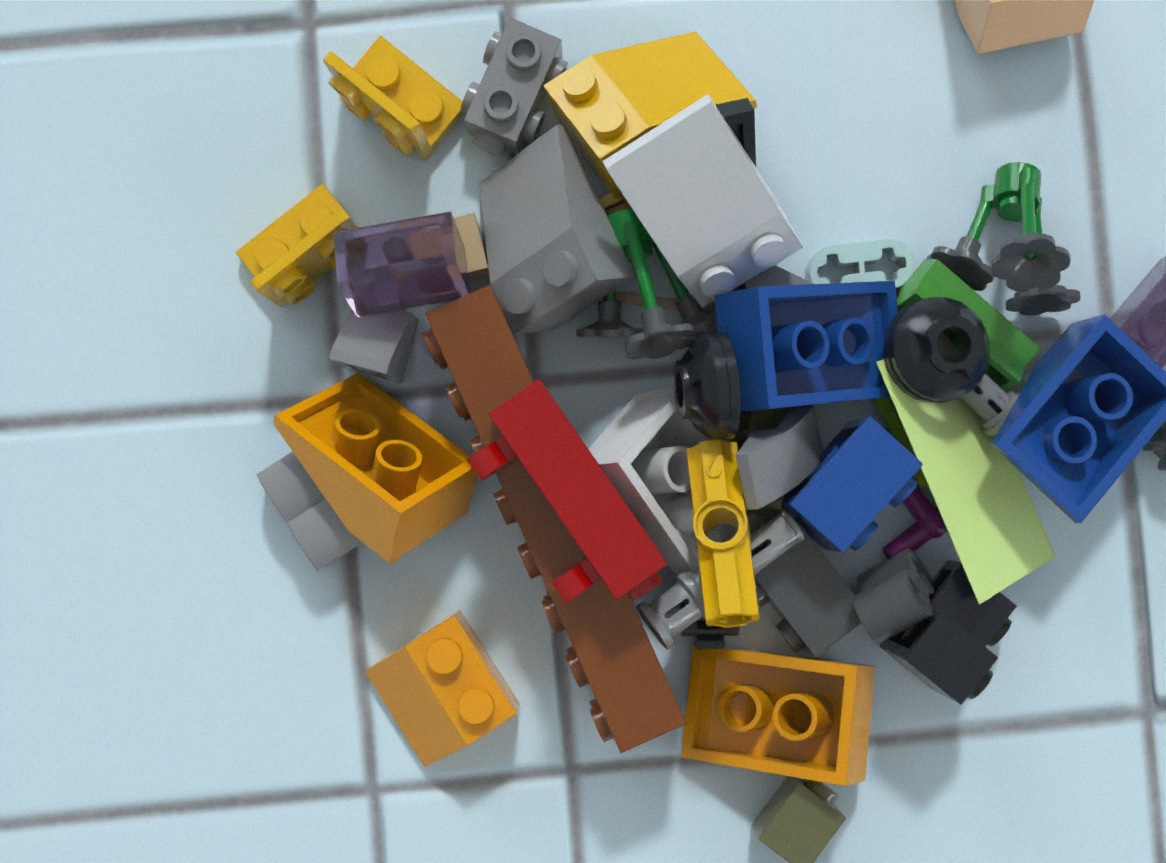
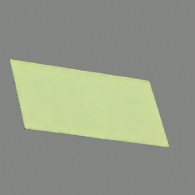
(974, 491)

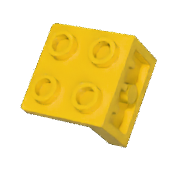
(398, 95)
(296, 248)

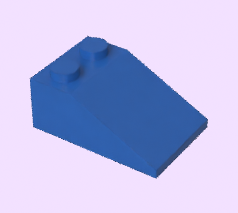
(808, 341)
(1084, 415)

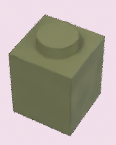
(799, 820)

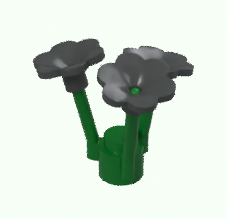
(1026, 262)
(659, 337)

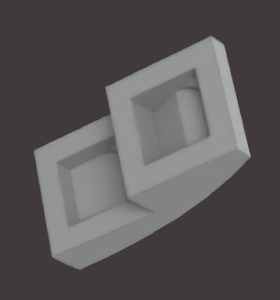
(780, 457)

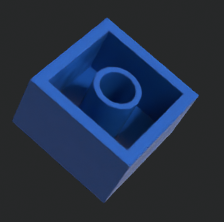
(852, 485)

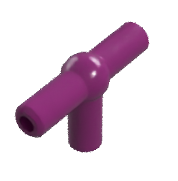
(927, 526)

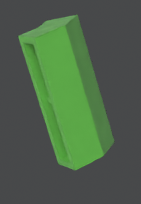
(1008, 345)

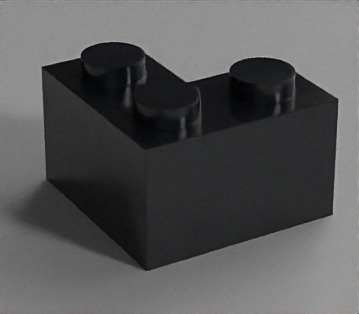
(950, 646)

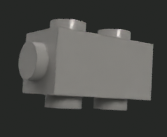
(507, 102)

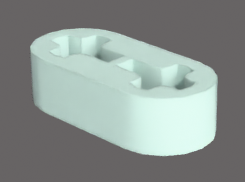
(859, 255)

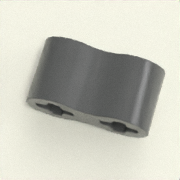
(894, 596)

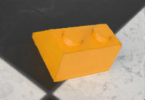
(443, 689)

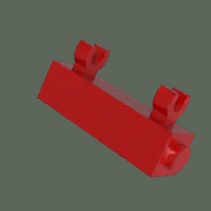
(577, 491)

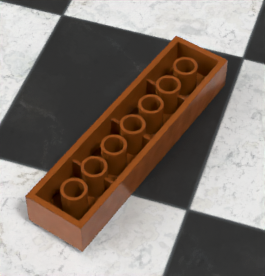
(605, 633)

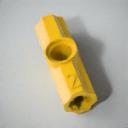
(726, 566)

